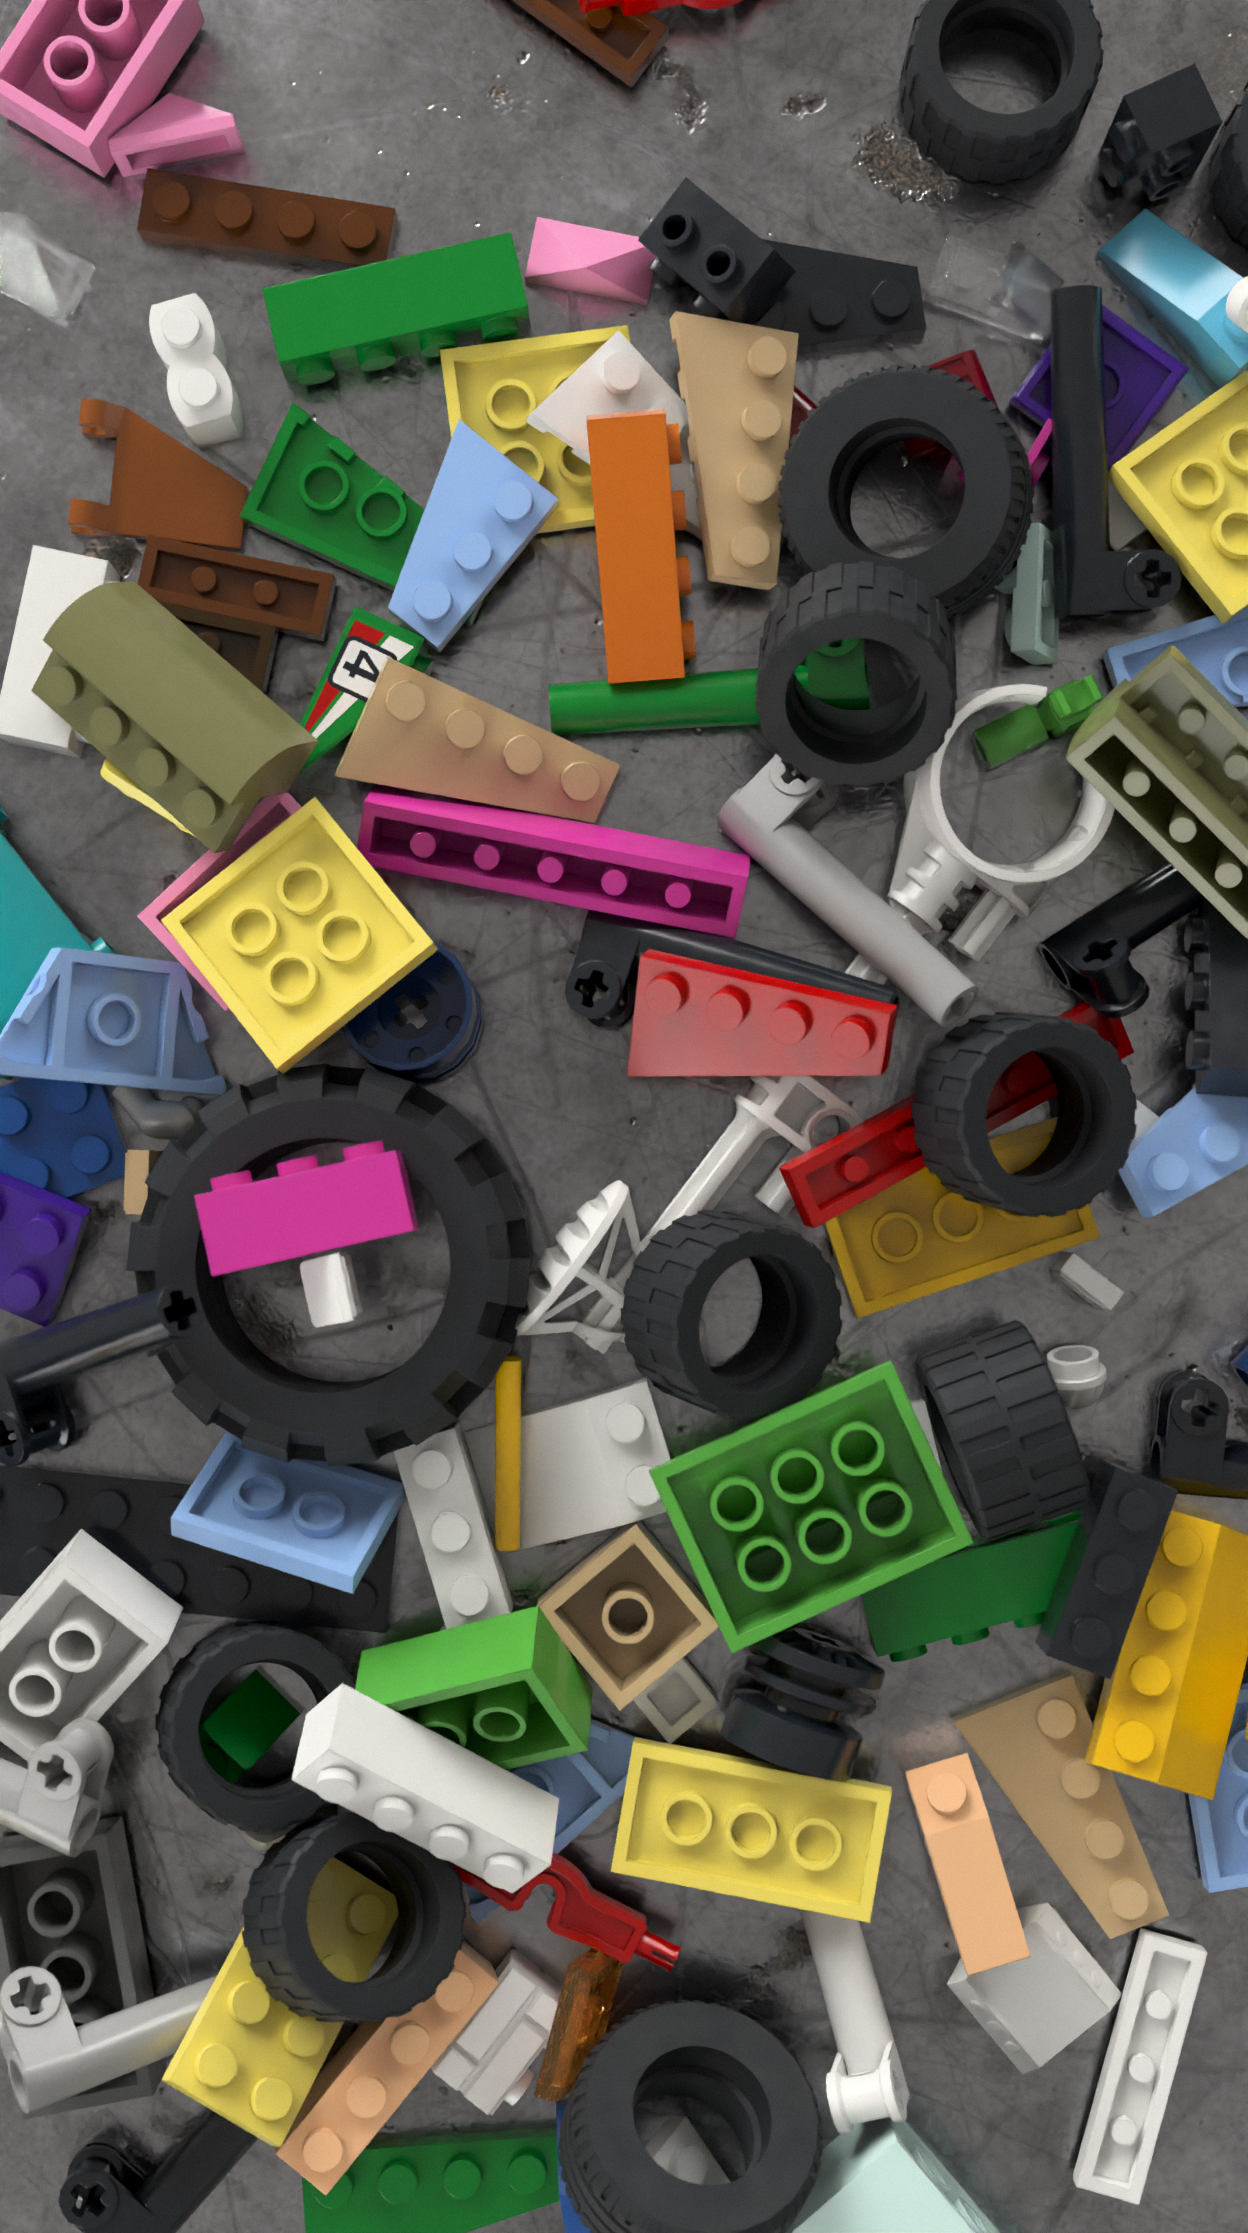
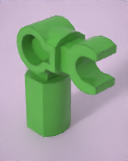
(1028, 727)

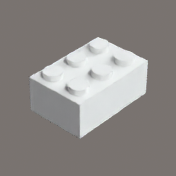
(77, 1642)

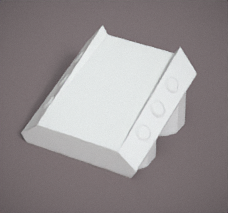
(1039, 2001)

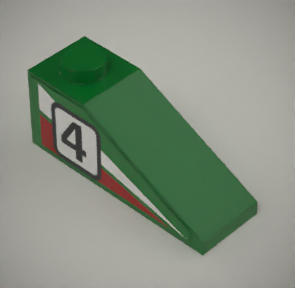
(349, 681)

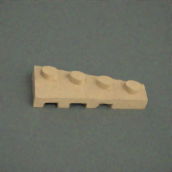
(739, 424)
(459, 747)
(1036, 1754)

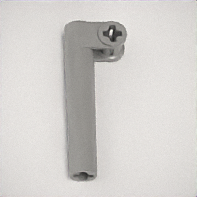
(772, 825)
(61, 1789)
(56, 2060)

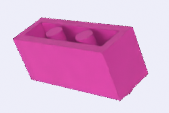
(305, 1208)

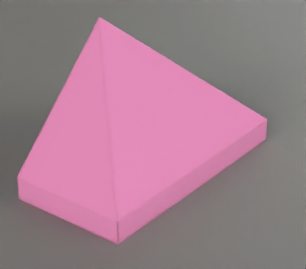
(174, 134)
(590, 261)

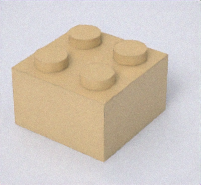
(628, 1613)

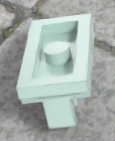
(1031, 621)

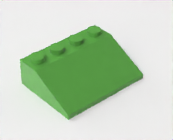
(811, 1506)

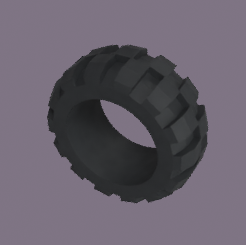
(487, 1233)

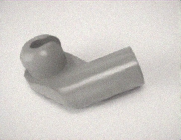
(156, 1117)

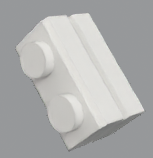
(503, 2037)

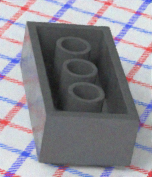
(85, 1930)

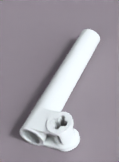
(867, 2070)

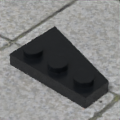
(845, 300)

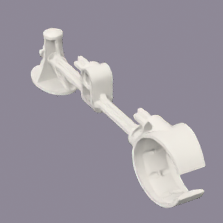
(924, 884)

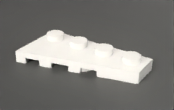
(618, 382)

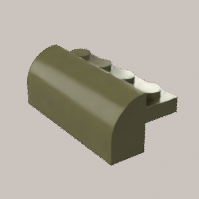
(169, 711)
(1177, 769)

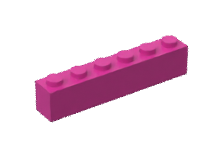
(554, 859)

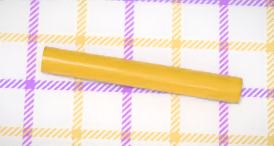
(508, 1454)

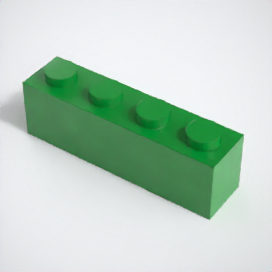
(397, 309)
(970, 1591)

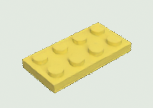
(751, 1829)
(247, 2049)

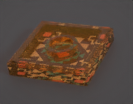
(578, 2021)

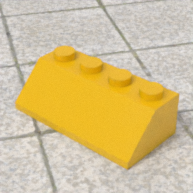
(1180, 1663)

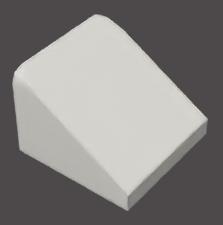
(331, 1289)

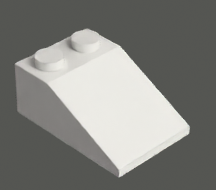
(581, 1464)

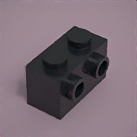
(1159, 136)
(715, 255)

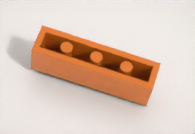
(637, 545)

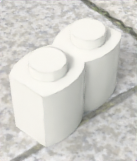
(196, 370)

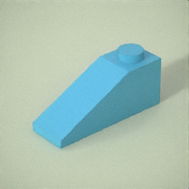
(1183, 292)

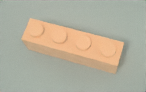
(378, 2072)

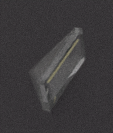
(40, 268)

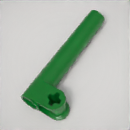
(704, 699)

